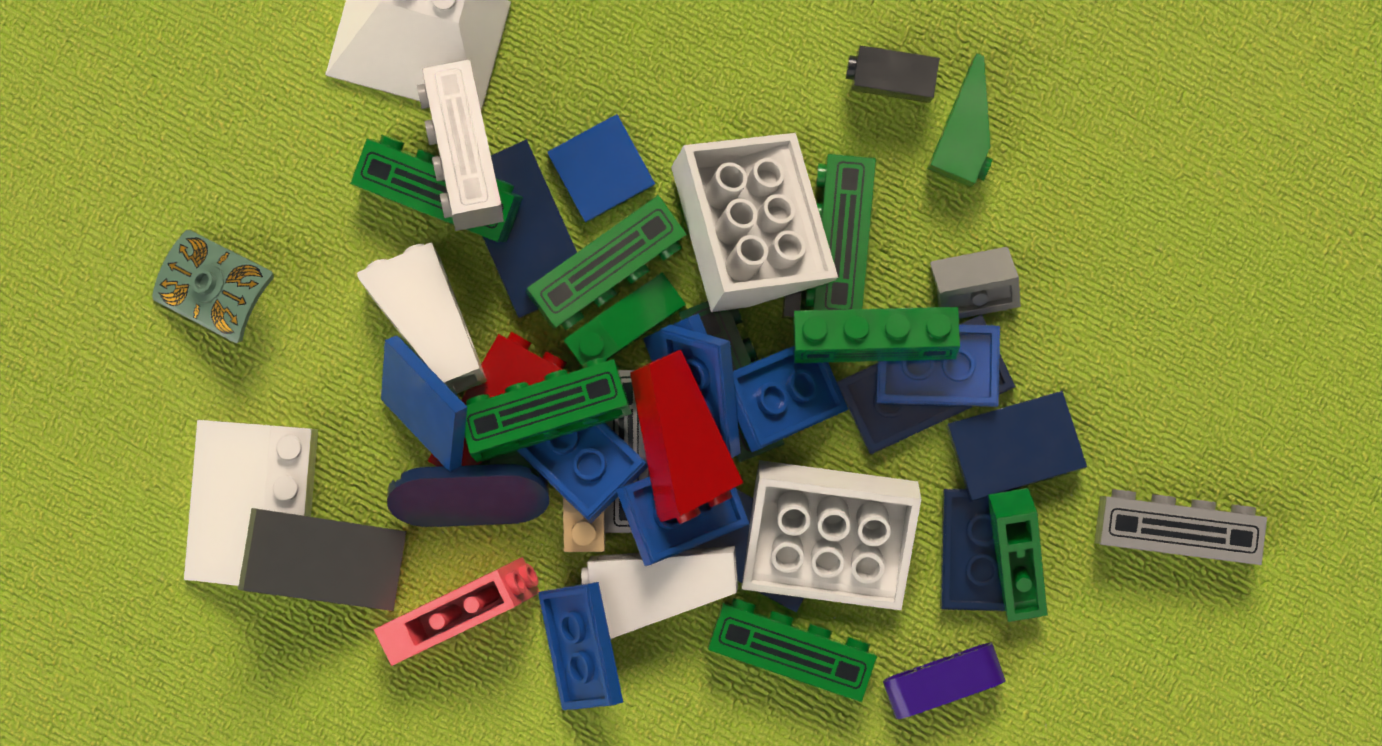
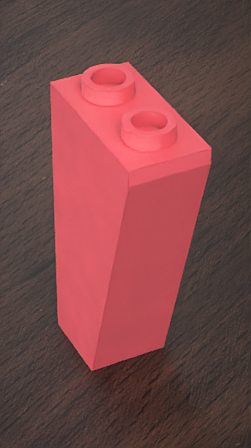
(458, 610)

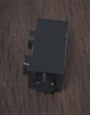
(893, 73)

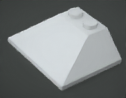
(392, 40)

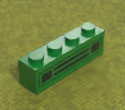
(412, 182)
(846, 222)
(605, 263)
(876, 334)
(545, 409)
(792, 651)

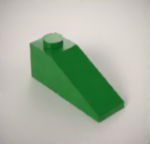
(966, 135)
(625, 321)
(1018, 554)

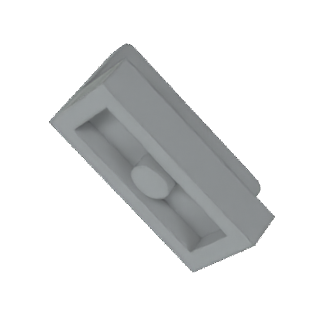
(977, 282)

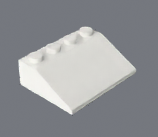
(752, 220)
(237, 471)
(831, 535)

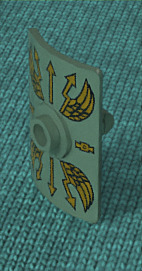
(210, 285)

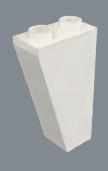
(424, 310)
(647, 594)

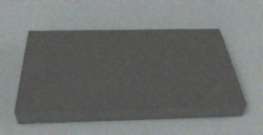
(321, 560)

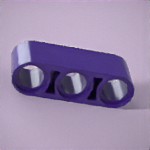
(944, 680)

